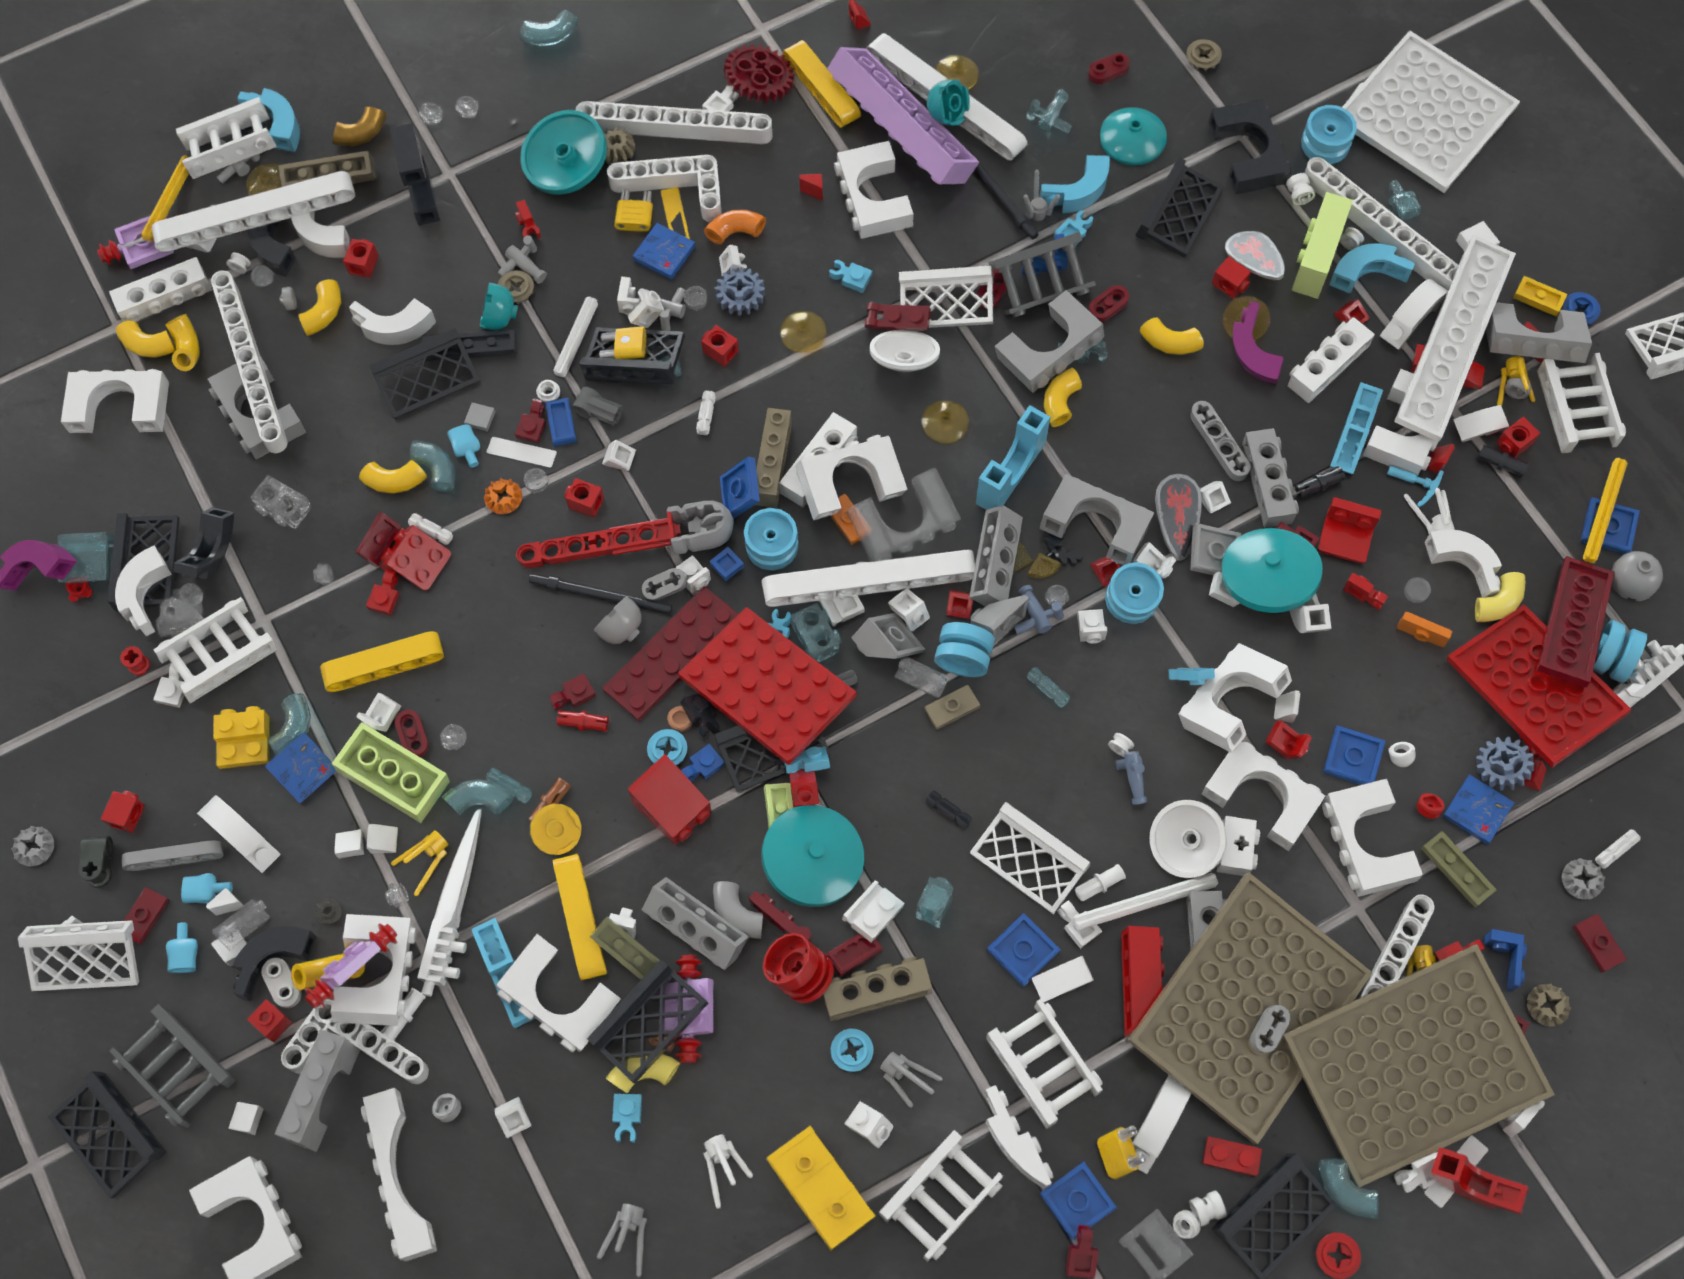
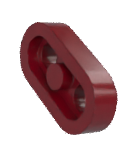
(1109, 68)
(998, 289)
(1106, 303)
(412, 735)

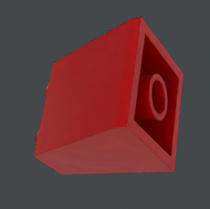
(669, 800)

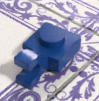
(704, 763)

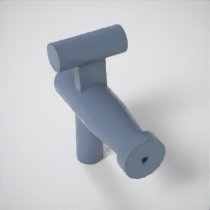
(1038, 616)
(1135, 769)

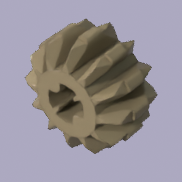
(619, 146)

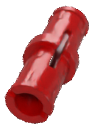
(582, 720)

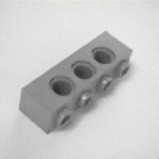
(1272, 511)
(996, 555)
(1200, 904)
(695, 923)

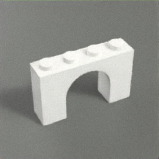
(871, 216)
(88, 388)
(1397, 450)
(874, 456)
(1239, 669)
(1298, 797)
(1367, 872)
(520, 983)
(384, 1001)
(248, 1182)

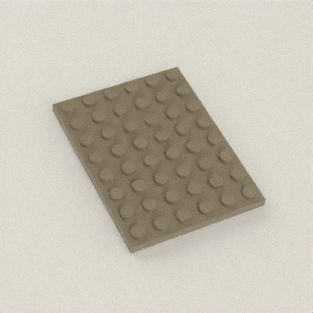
(1246, 960)
(1417, 1065)

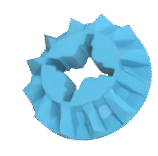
(660, 740)
(857, 1039)

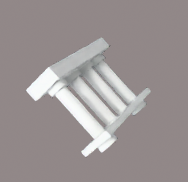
(220, 125)
(1562, 415)
(216, 672)
(1033, 1086)
(914, 1189)

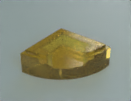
(1043, 567)

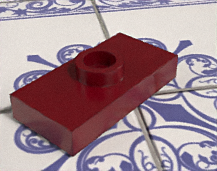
(145, 913)
(1599, 943)
(853, 954)

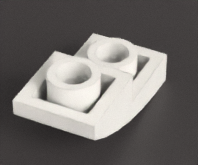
(1481, 423)
(1062, 979)

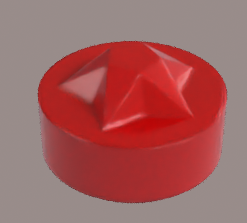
(1430, 805)

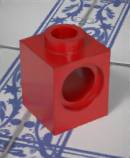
(360, 265)
(1231, 278)
(721, 354)
(1524, 432)
(587, 506)
(804, 788)
(123, 811)
(270, 1021)

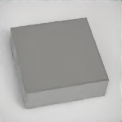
(479, 417)

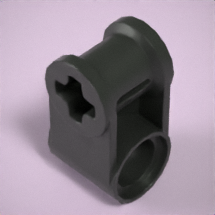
(96, 860)

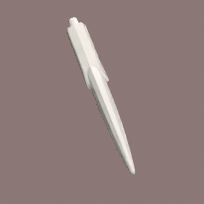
(1651, 672)
(447, 916)

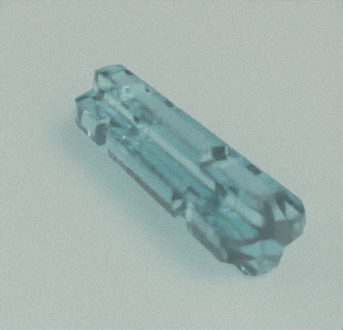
(1048, 687)
(522, 793)

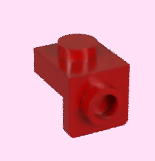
(1288, 741)

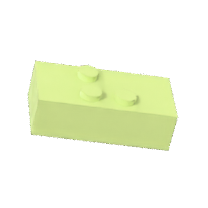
(1321, 244)
(391, 772)

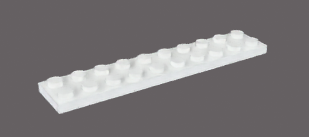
(1455, 338)

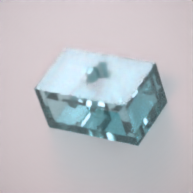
(935, 901)

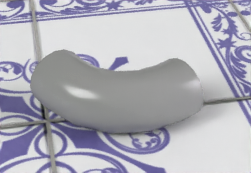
(729, 907)

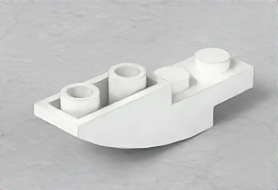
(1020, 1149)

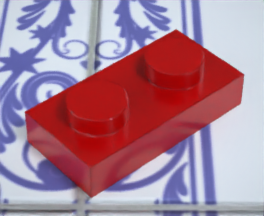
(1232, 1156)

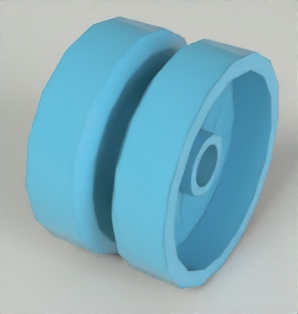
(1328, 133)
(771, 539)
(1134, 593)
(964, 649)
(1619, 651)

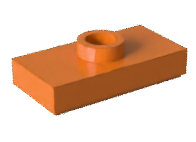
(843, 521)
(1424, 629)

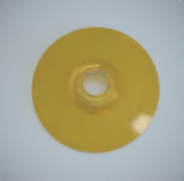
(966, 72)
(256, 179)
(1234, 312)
(803, 339)
(945, 430)

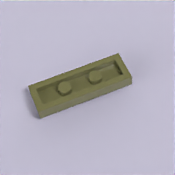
(1458, 869)
(624, 948)

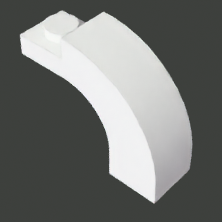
(322, 240)
(1411, 313)
(394, 329)
(1469, 551)
(133, 584)
(1311, 616)
(239, 833)
(1160, 1121)

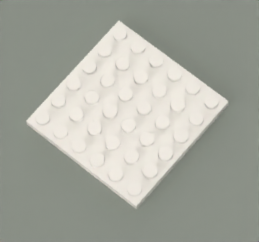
(1428, 111)

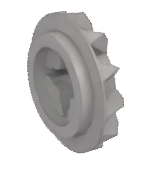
(35, 856)
(1577, 887)

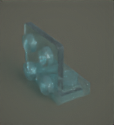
(90, 553)

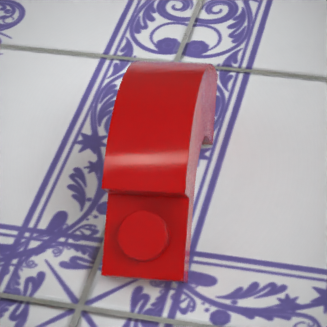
(1467, 1180)

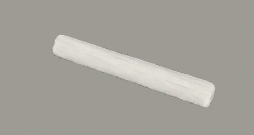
(575, 337)

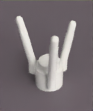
(1441, 521)
(718, 1150)

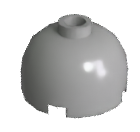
(1637, 575)
(620, 623)

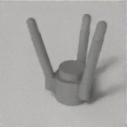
(1038, 207)
(897, 1067)
(628, 1219)

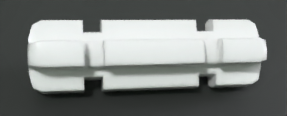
(705, 412)
(431, 529)
(1617, 848)

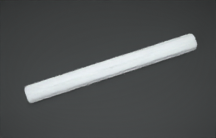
(1144, 901)

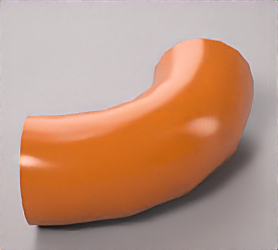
(733, 222)

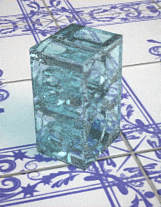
(811, 635)

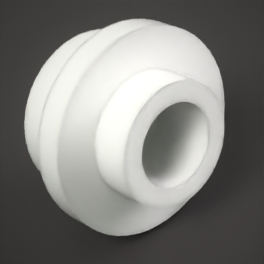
(548, 385)
(1182, 1228)

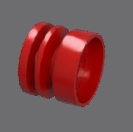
(798, 968)

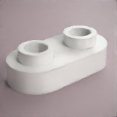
(280, 982)

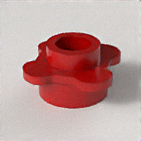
(76, 595)

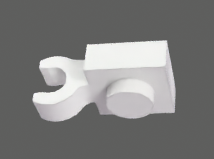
(721, 101)
(169, 689)
(1082, 936)
(1521, 1119)
(1419, 1175)

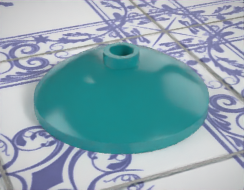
(1133, 144)

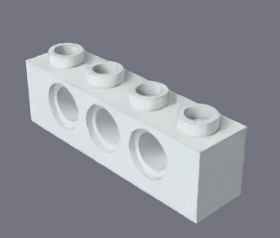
(160, 290)
(1310, 385)
(834, 430)

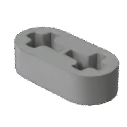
(662, 579)
(1275, 1031)

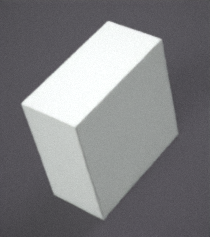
(1480, 230)

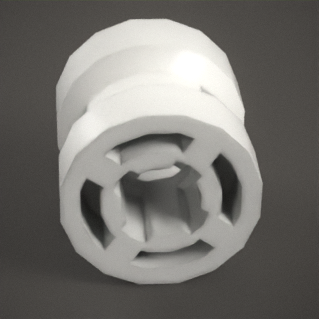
(1300, 189)
(1208, 1208)

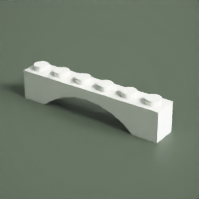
(385, 1118)

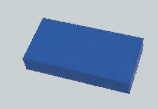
(561, 422)

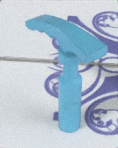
(1411, 477)

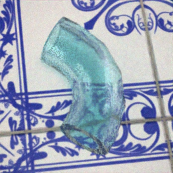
(550, 32)
(437, 461)
(296, 722)
(478, 792)
(1345, 1192)

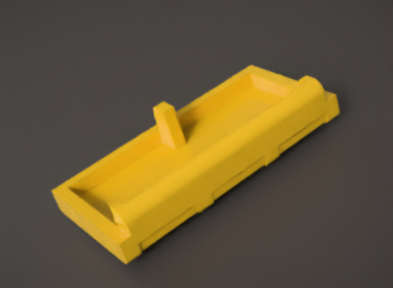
(820, 1188)

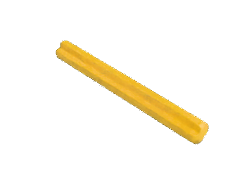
(167, 199)
(1605, 510)

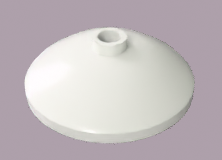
(904, 350)
(1171, 837)

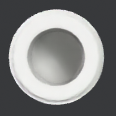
(1402, 759)

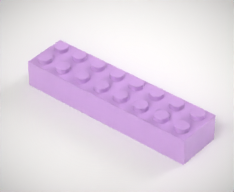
(902, 116)

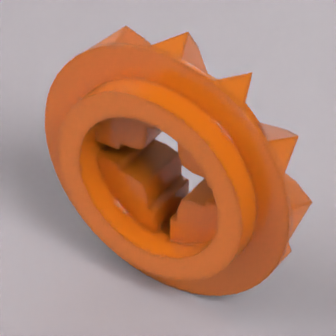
(507, 504)

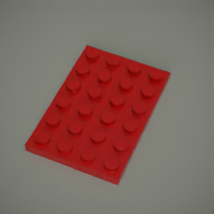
(767, 685)
(1542, 709)

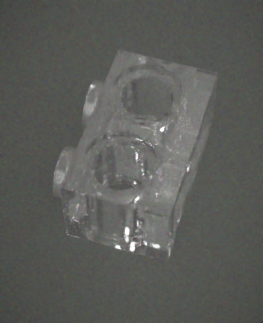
(283, 499)

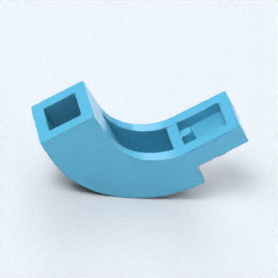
(285, 126)
(1085, 191)
(1370, 259)

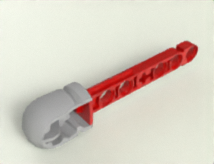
(709, 525)

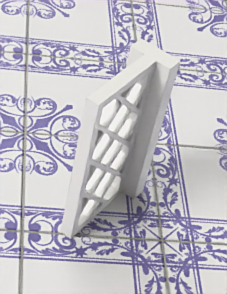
(950, 279)
(1670, 360)
(1042, 839)
(72, 936)

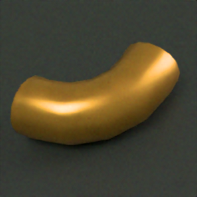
(362, 131)

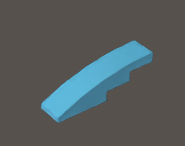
(1356, 428)
(498, 961)

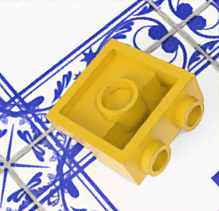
(242, 737)

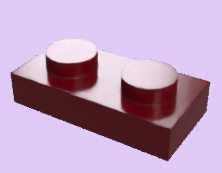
(378, 539)

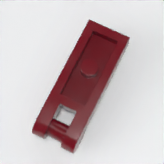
(898, 317)
(780, 919)

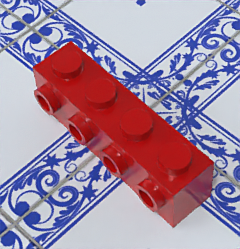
(1141, 972)

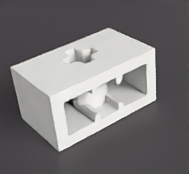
(1243, 832)

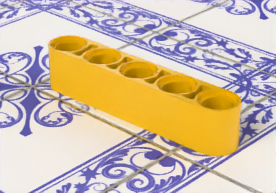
(821, 84)
(381, 661)
(579, 916)

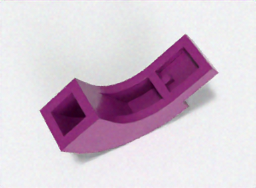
(1251, 357)
(25, 555)

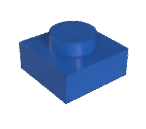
(726, 564)

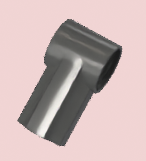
(590, 404)

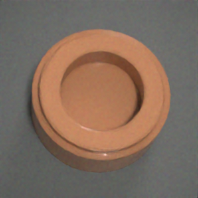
(679, 720)

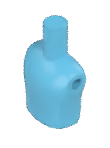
(464, 443)
(202, 888)
(181, 951)

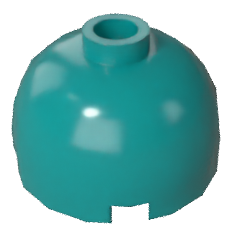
(948, 102)
(497, 307)

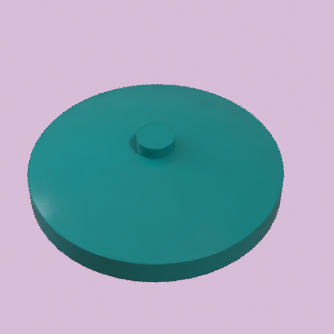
(563, 152)
(1271, 570)
(812, 855)

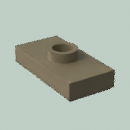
(952, 707)

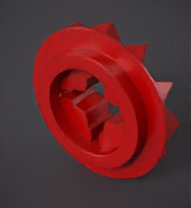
(1347, 1247)

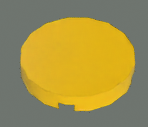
(555, 829)

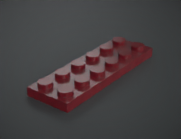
(1575, 622)
(657, 664)

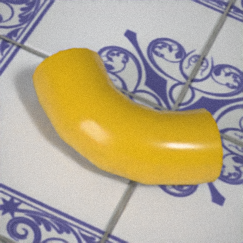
(324, 310)
(185, 341)
(1171, 341)
(142, 343)
(1057, 394)
(392, 480)
(305, 973)

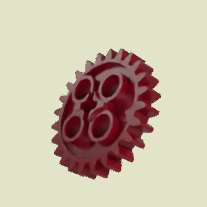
(758, 73)

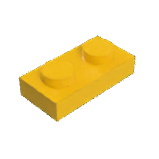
(1540, 296)

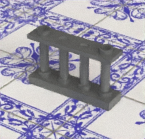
(1026, 258)
(198, 1058)

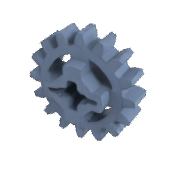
(740, 291)
(1495, 770)

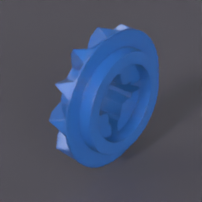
(1581, 301)

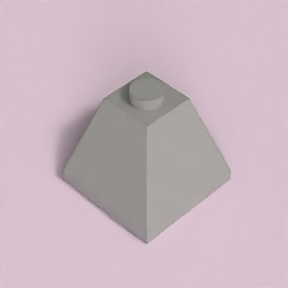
(1001, 616)
(886, 638)

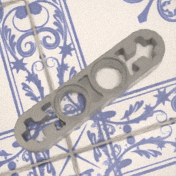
(1223, 439)
(172, 855)

